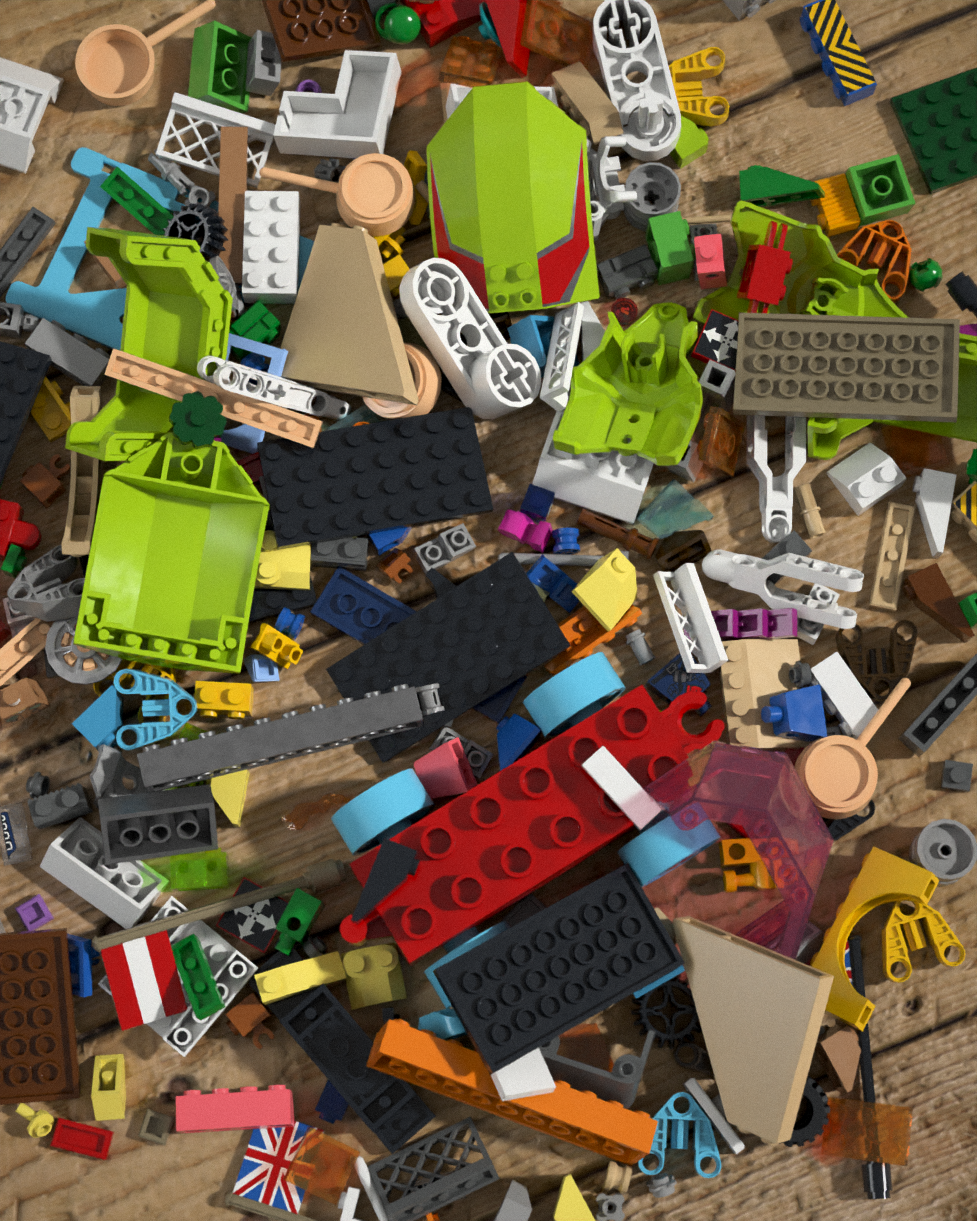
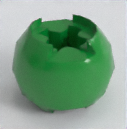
(925, 274)

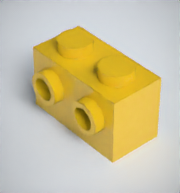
(224, 699)

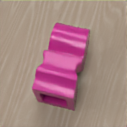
(522, 528)

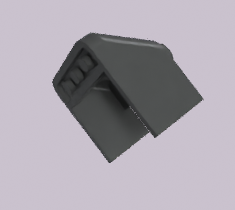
(618, 1086)

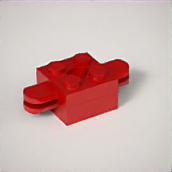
(766, 271)
(15, 530)

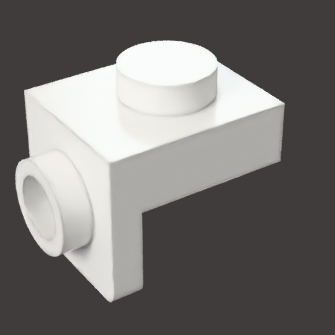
(348, 1202)

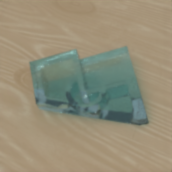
(673, 511)

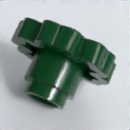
(197, 420)

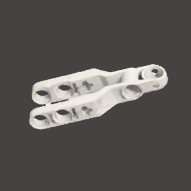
(273, 389)
(776, 492)
(751, 575)

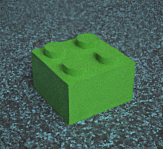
(880, 189)
(670, 247)

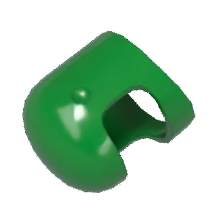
(400, 25)

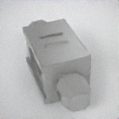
(18, 320)

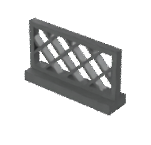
(440, 1189)

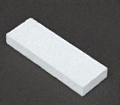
(621, 787)
(714, 1115)

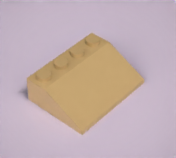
(748, 681)

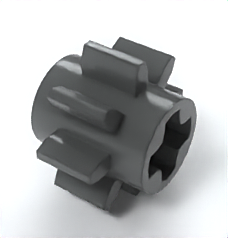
(329, 170)

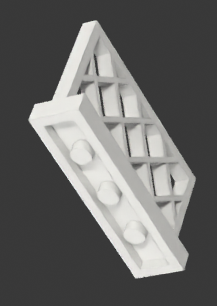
(216, 117)

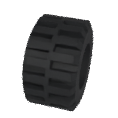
(814, 1118)

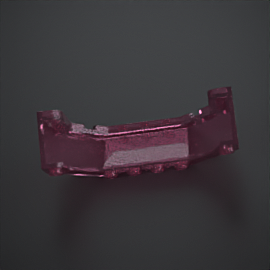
(776, 812)

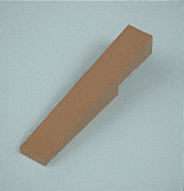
(232, 196)

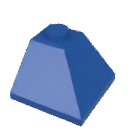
(515, 739)

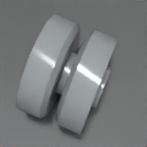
(957, 846)

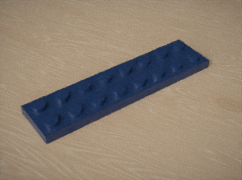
(368, 612)

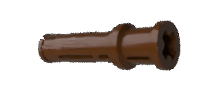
(630, 539)

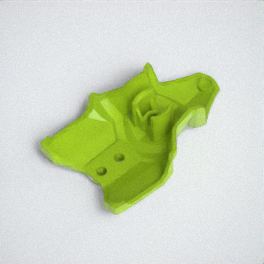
(817, 280)
(636, 390)

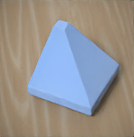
(261, 668)

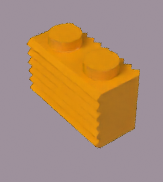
(838, 208)

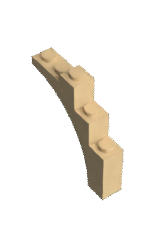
(85, 478)

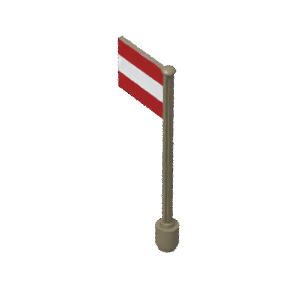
(141, 957)

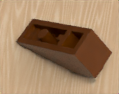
(934, 597)

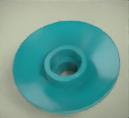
(487, 28)

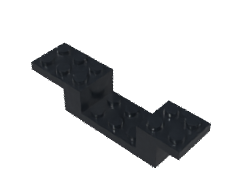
(341, 1054)

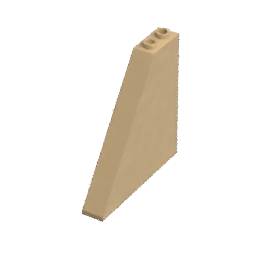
(345, 322)
(757, 1024)

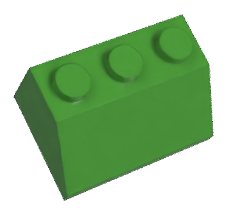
(219, 67)

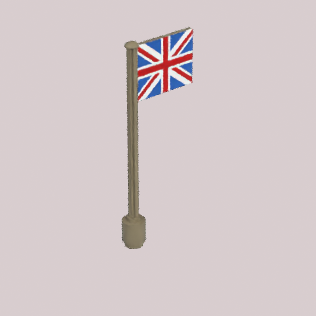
(261, 1176)

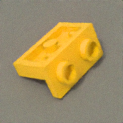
(51, 412)

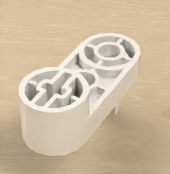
(649, 129)
(486, 372)

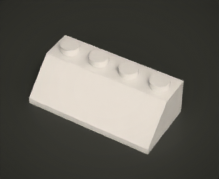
(118, 889)

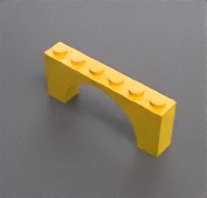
(880, 881)

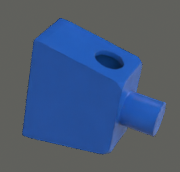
(797, 714)

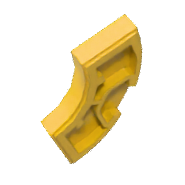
(416, 168)

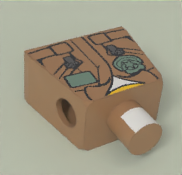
(20, 701)

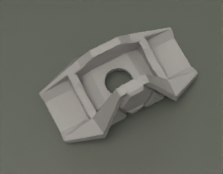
(109, 772)

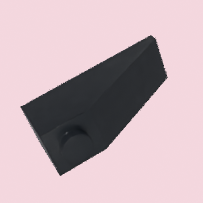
(388, 873)

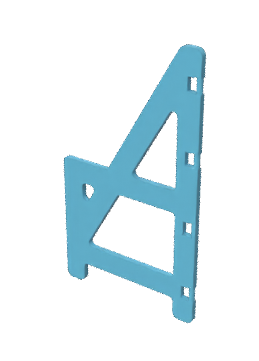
(99, 312)

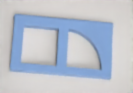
(245, 436)

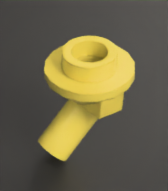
(40, 1122)

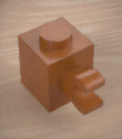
(43, 483)
(249, 1017)

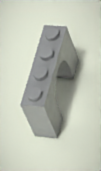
(717, 391)

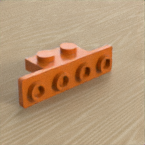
(584, 634)

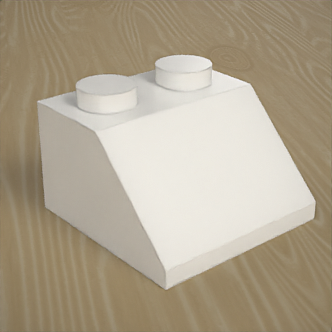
(866, 477)

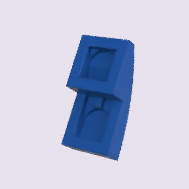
(555, 581)

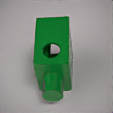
(302, 908)

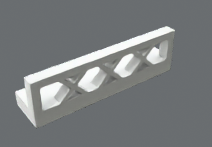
(561, 357)
(695, 619)

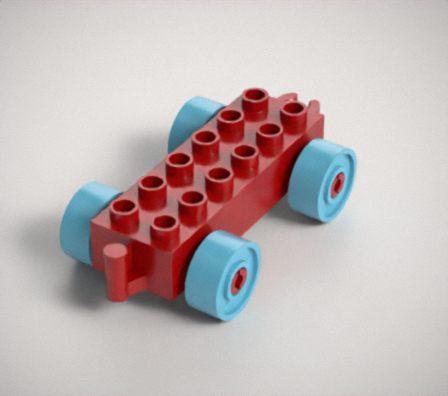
(526, 818)

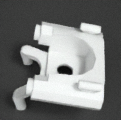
(604, 186)

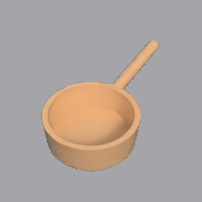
(119, 60)
(370, 192)
(427, 383)
(841, 769)

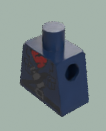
(675, 681)

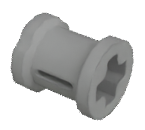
(429, 699)

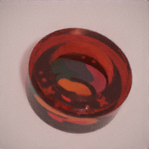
(625, 311)

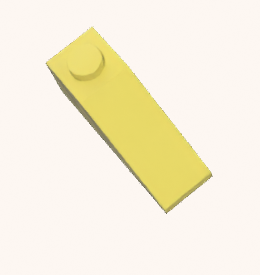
(299, 977)

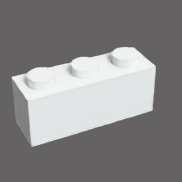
(843, 695)

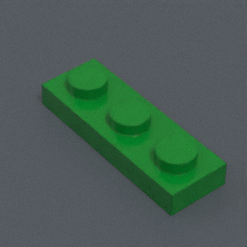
(137, 201)
(197, 977)

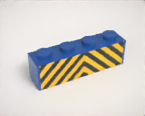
(838, 51)

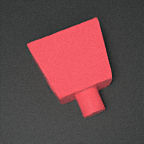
(710, 260)
(445, 770)

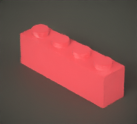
(235, 1110)

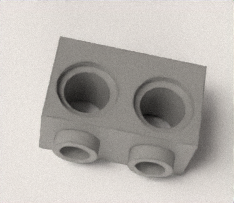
(263, 64)

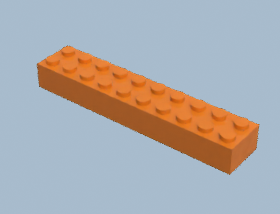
(461, 1075)

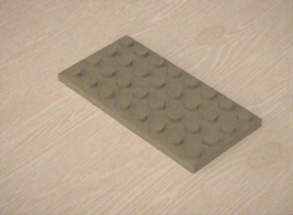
(847, 367)

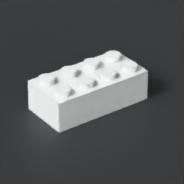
(271, 247)

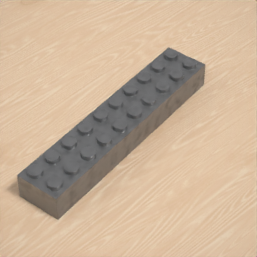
(280, 739)

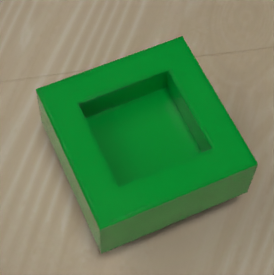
(14, 561)

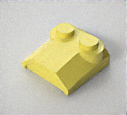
(284, 567)
(373, 975)

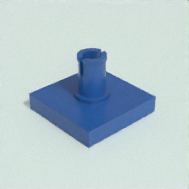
(81, 964)

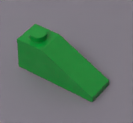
(771, 187)

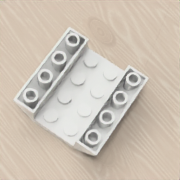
(22, 105)
(594, 481)
(229, 970)

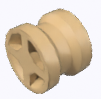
(617, 1177)

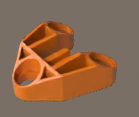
(898, 268)

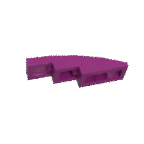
(754, 624)

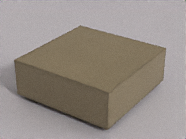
(156, 1127)

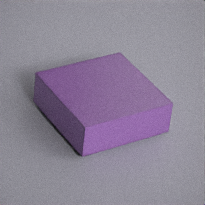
(34, 913)

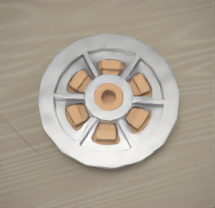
(75, 662)

